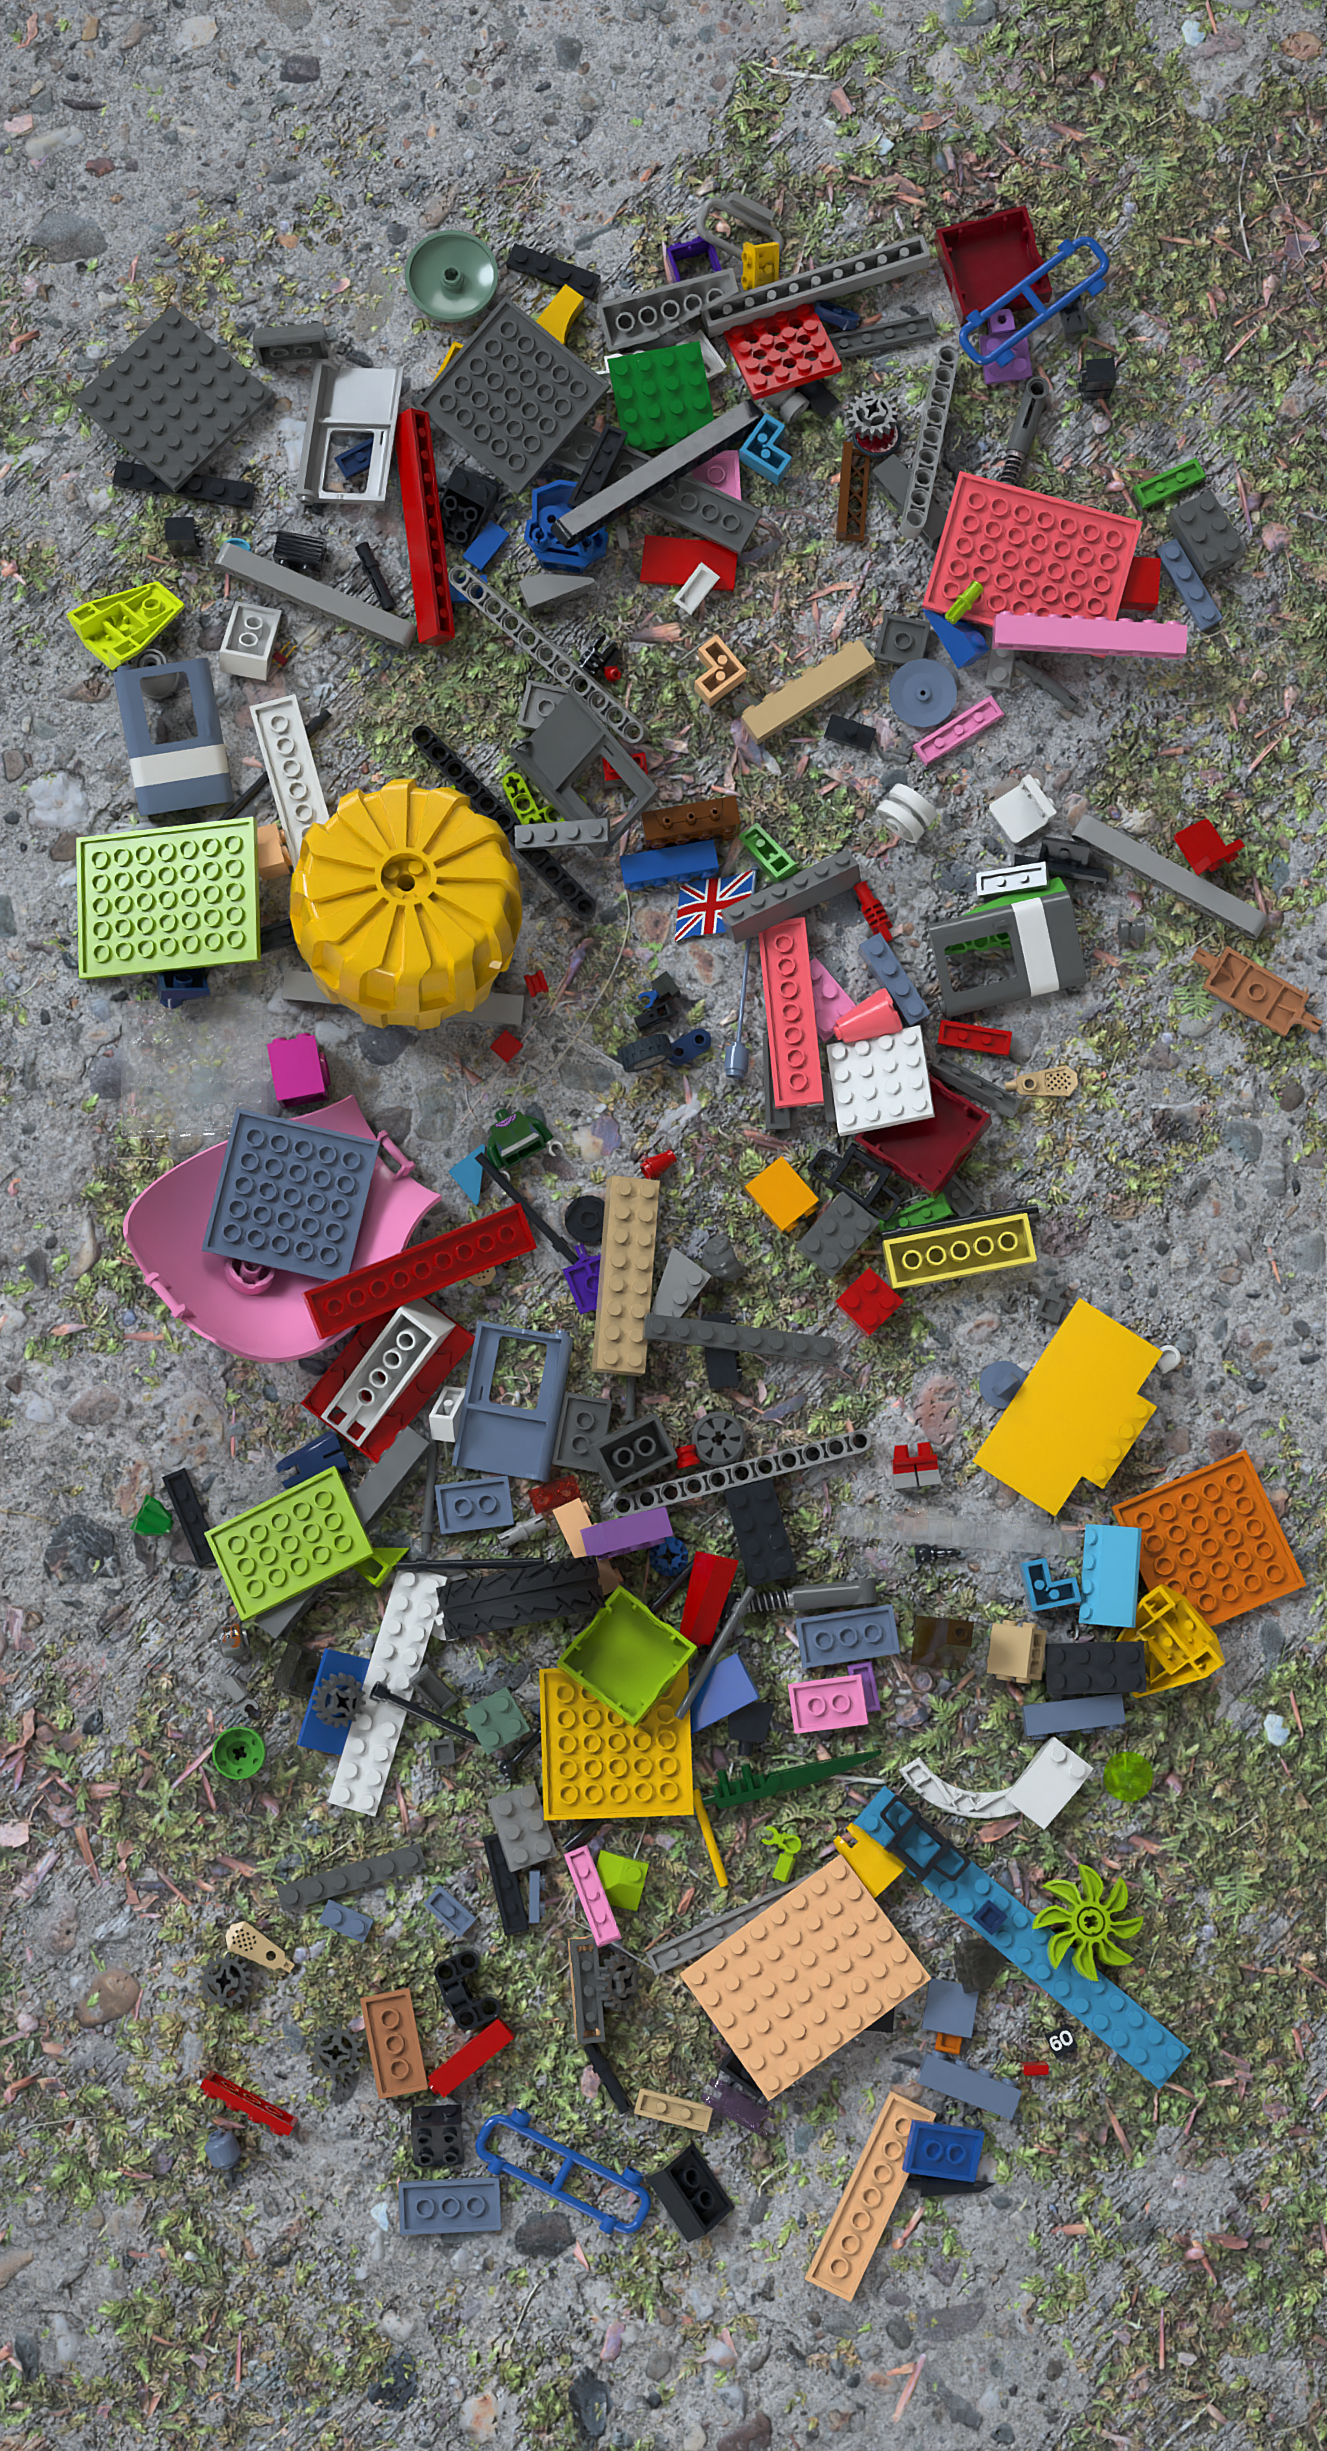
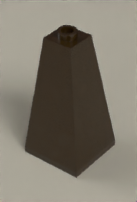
(941, 1642)

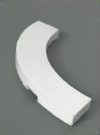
(955, 1799)

